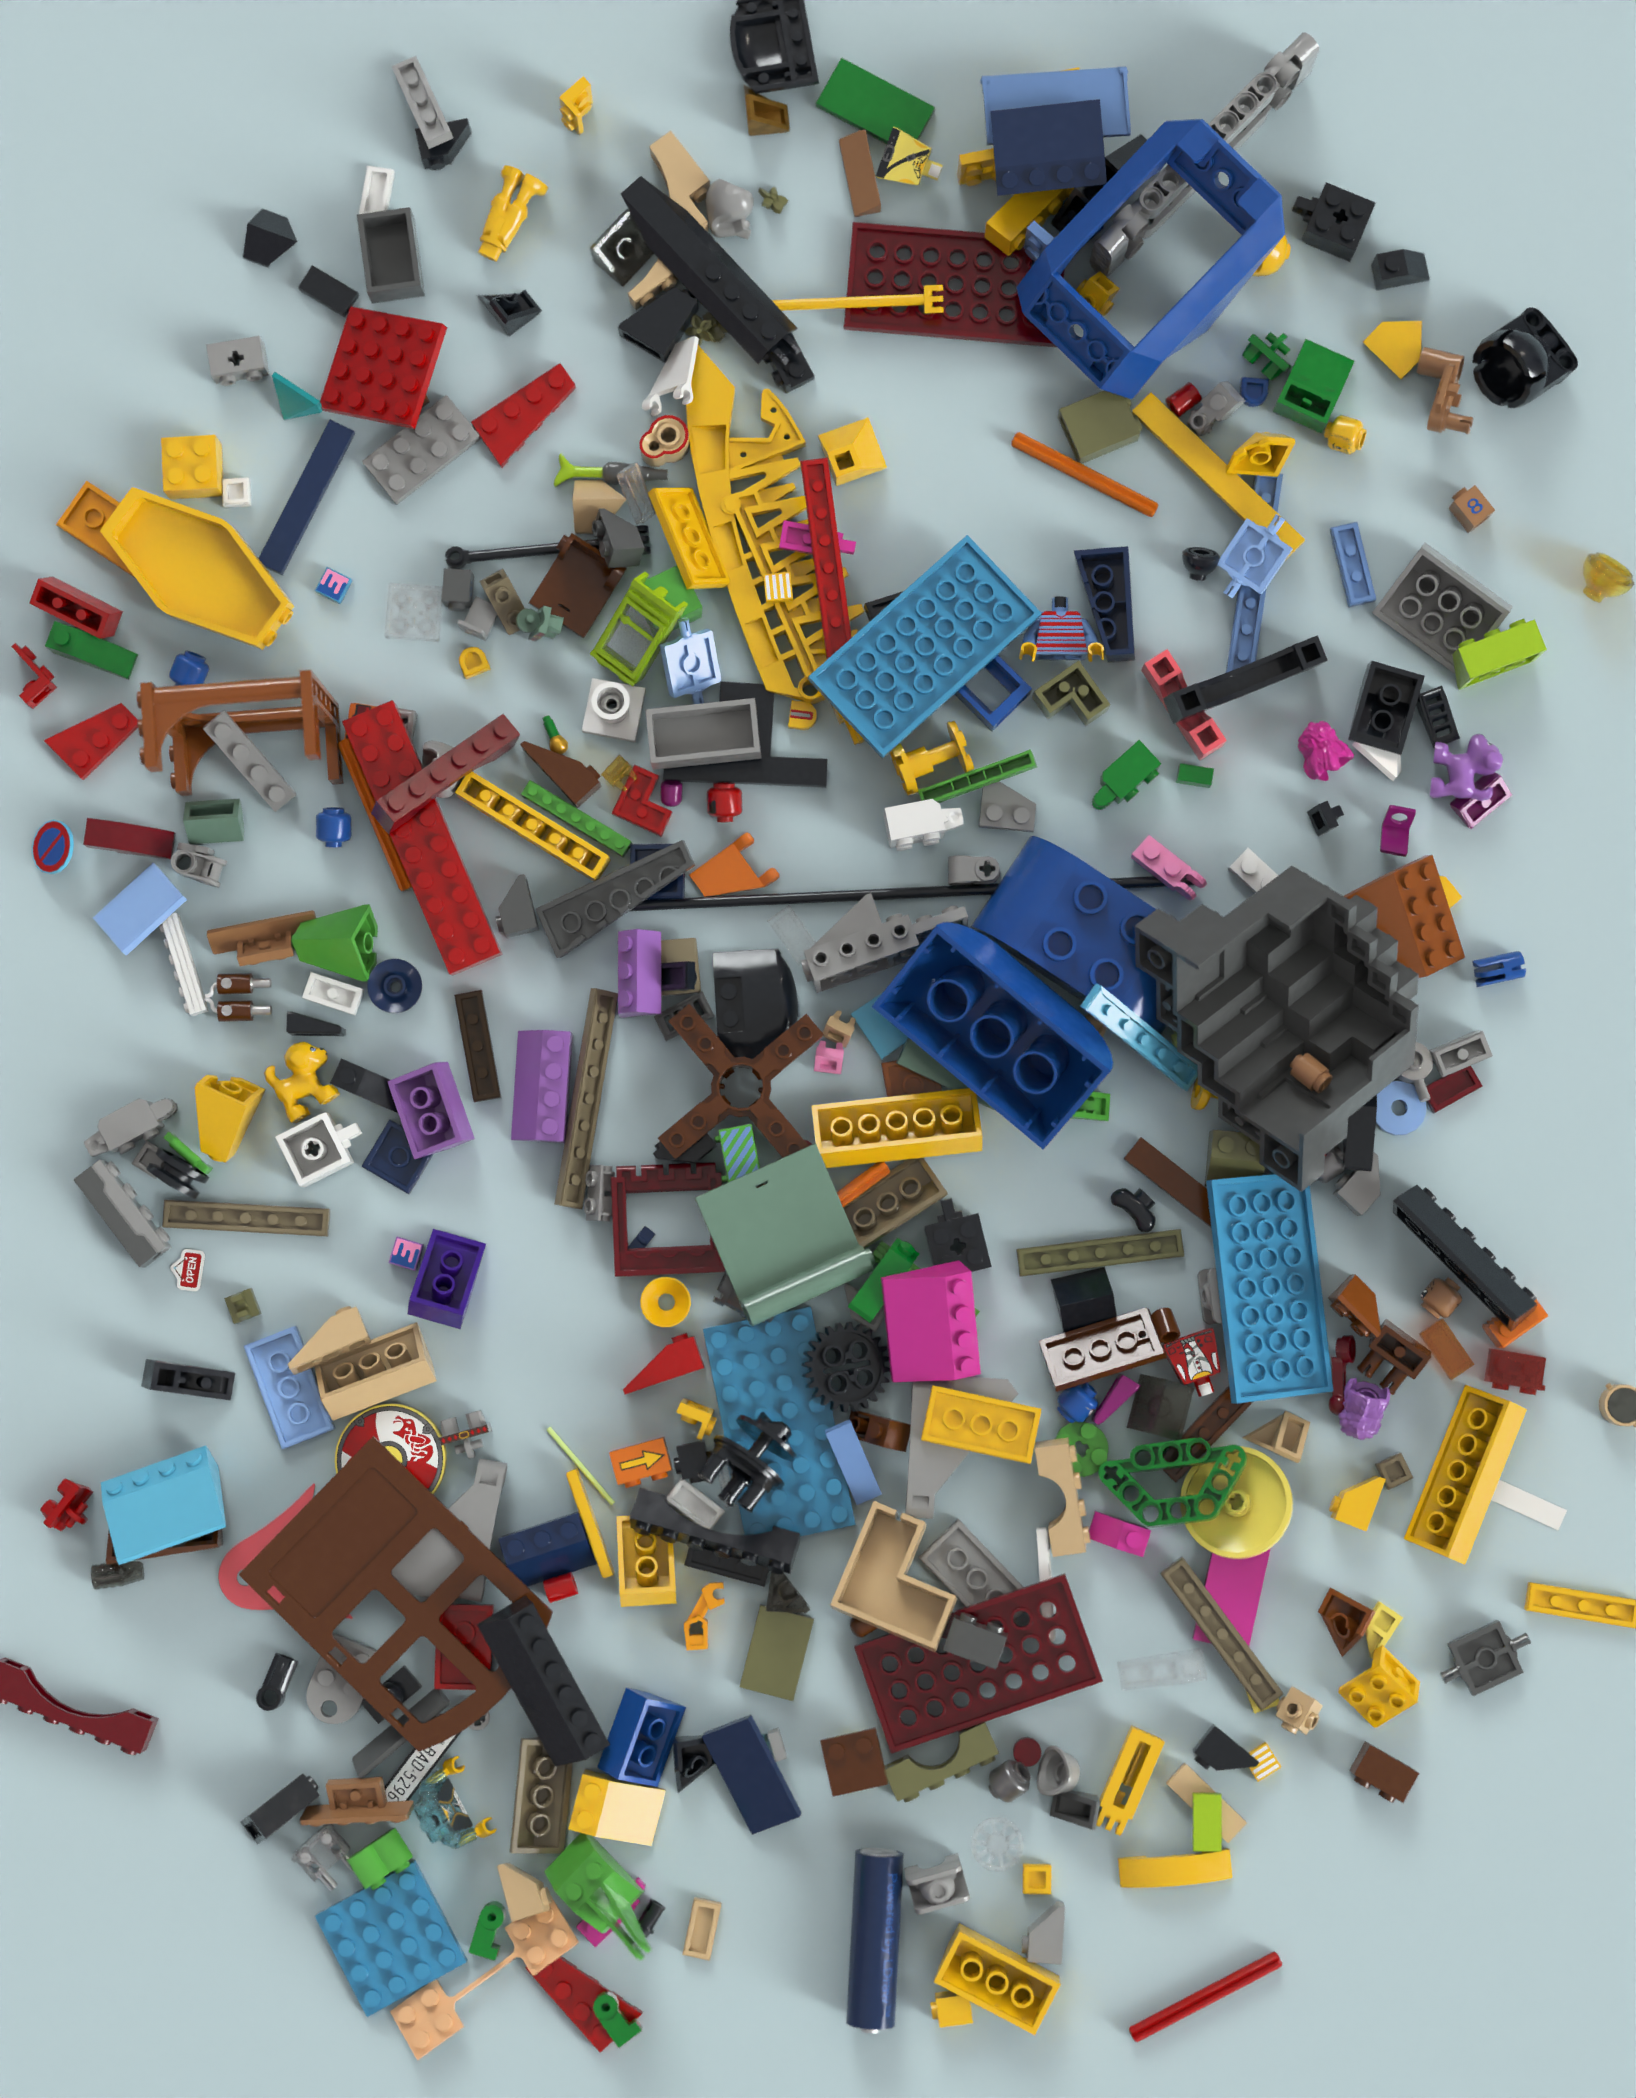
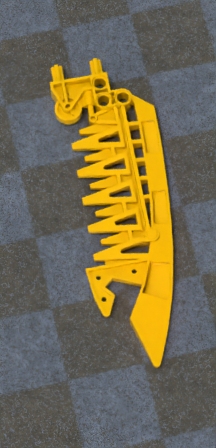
(715, 465)

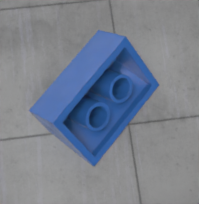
(641, 1737)

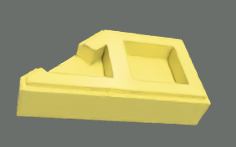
(1381, 1627)

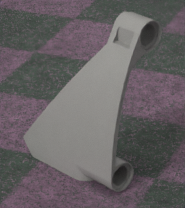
(933, 1463)
(436, 1557)

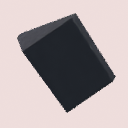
(1084, 1299)

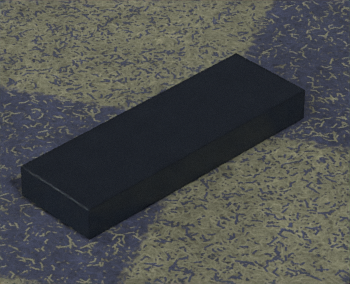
(730, 1567)

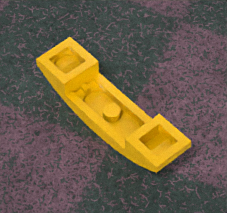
(1174, 1869)

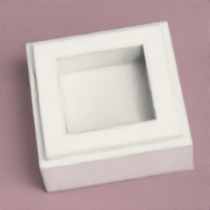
(236, 492)

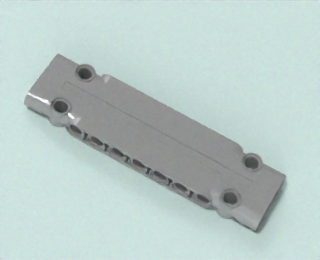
(1262, 93)

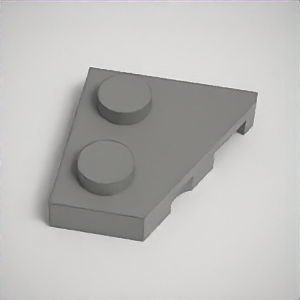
(1006, 809)

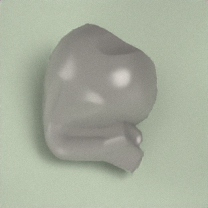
(727, 209)

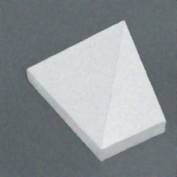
(1385, 761)

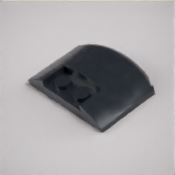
(773, 45)
(753, 999)

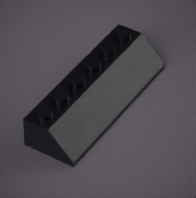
(1463, 1257)
(543, 1683)

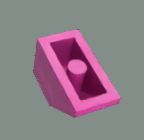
(1119, 1534)

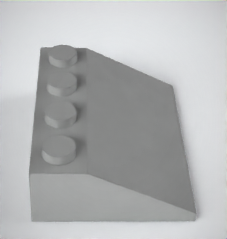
(1440, 606)

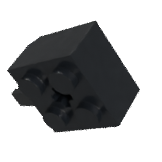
(1321, 217)
(965, 1229)

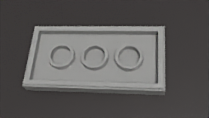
(968, 1567)

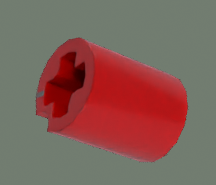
(1183, 399)
(560, 1587)

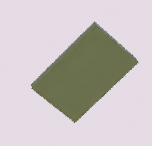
(776, 1653)

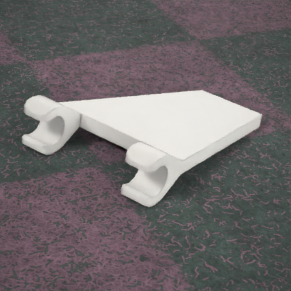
(674, 376)

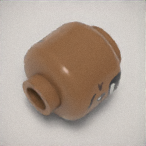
(1441, 1297)

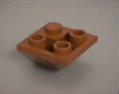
(1357, 1304)

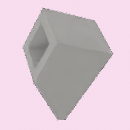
(1359, 1188)

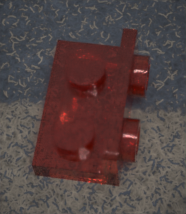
(1516, 1370)

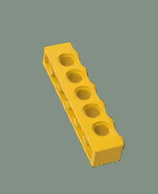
(533, 826)

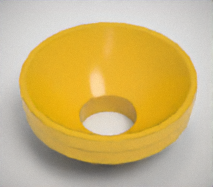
(651, 1308)

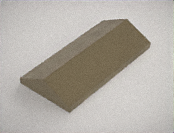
(894, 1201)
(539, 1802)

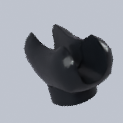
(1138, 1207)

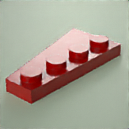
(522, 413)
(576, 1996)

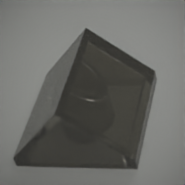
(621, 249)
(1160, 1407)

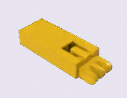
(1133, 1769)

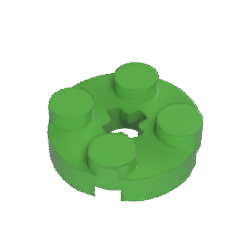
(1097, 1446)

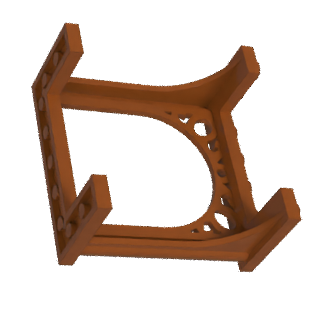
(170, 708)

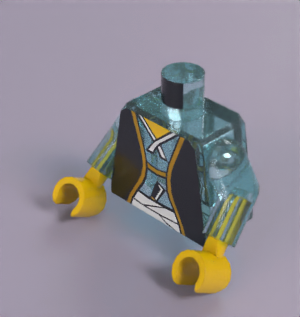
(442, 1811)

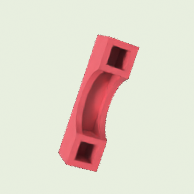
(1199, 729)

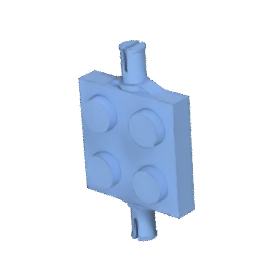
(1254, 556)
(690, 662)

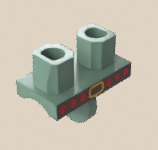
(539, 622)

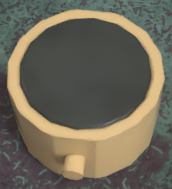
(1618, 1404)

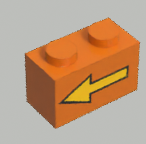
(641, 1461)

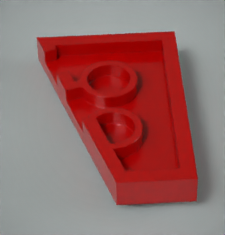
(94, 739)

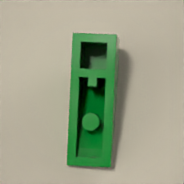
(90, 650)

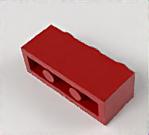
(76, 607)

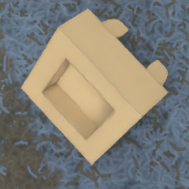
(837, 1030)

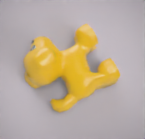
(304, 1062)

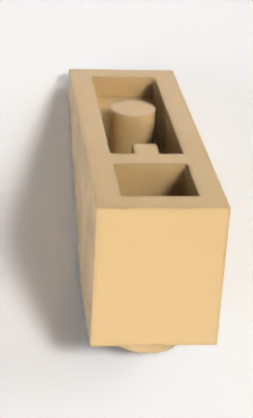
(335, 1338)

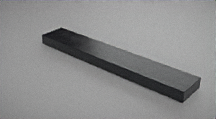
(763, 771)

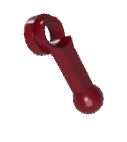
(1344, 1354)

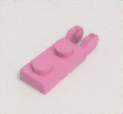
(1167, 867)

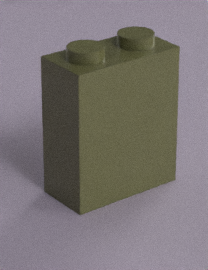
(1099, 425)

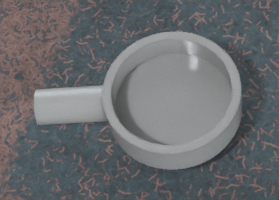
(1419, 1071)

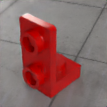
(39, 689)

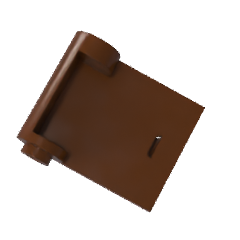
(577, 582)

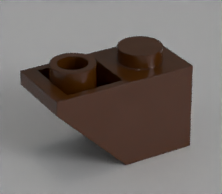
(880, 1430)

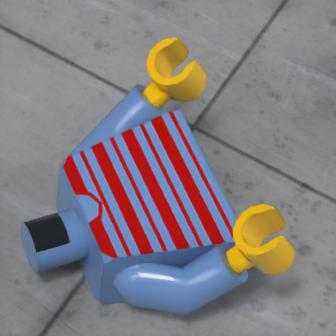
(1060, 635)

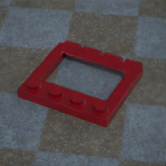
(661, 1259)

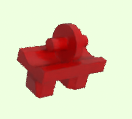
(69, 1508)

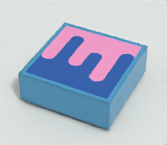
(333, 585)

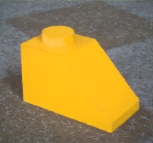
(1357, 1503)

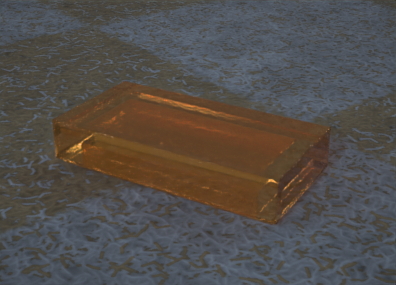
(1446, 1349)

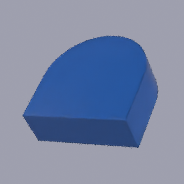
(1254, 390)

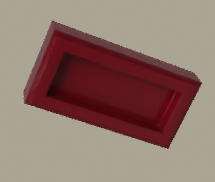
(1452, 1088)

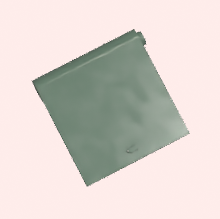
(783, 1237)

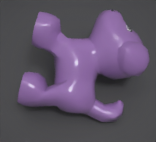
(1480, 758)

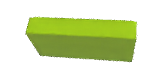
(1207, 1822)

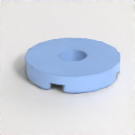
(1414, 1109)

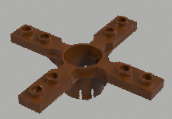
(722, 1064)

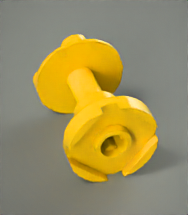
(921, 761)

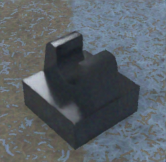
(1324, 817)

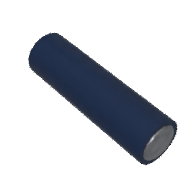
(874, 1939)

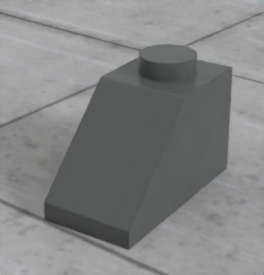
(517, 910)

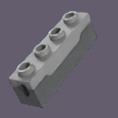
(123, 1213)

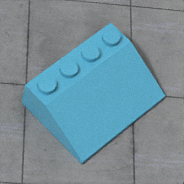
(163, 1504)

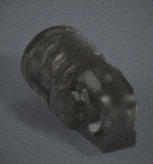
(116, 1575)

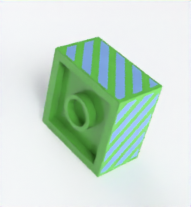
(738, 1151)

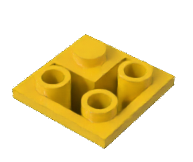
(852, 451)

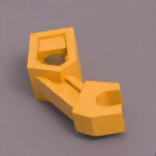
(705, 1602)

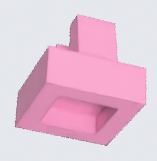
(829, 1059)

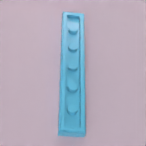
(1140, 1036)

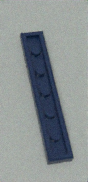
(306, 497)

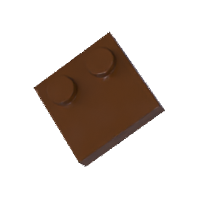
(854, 1762)

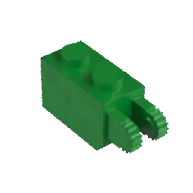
(1124, 776)

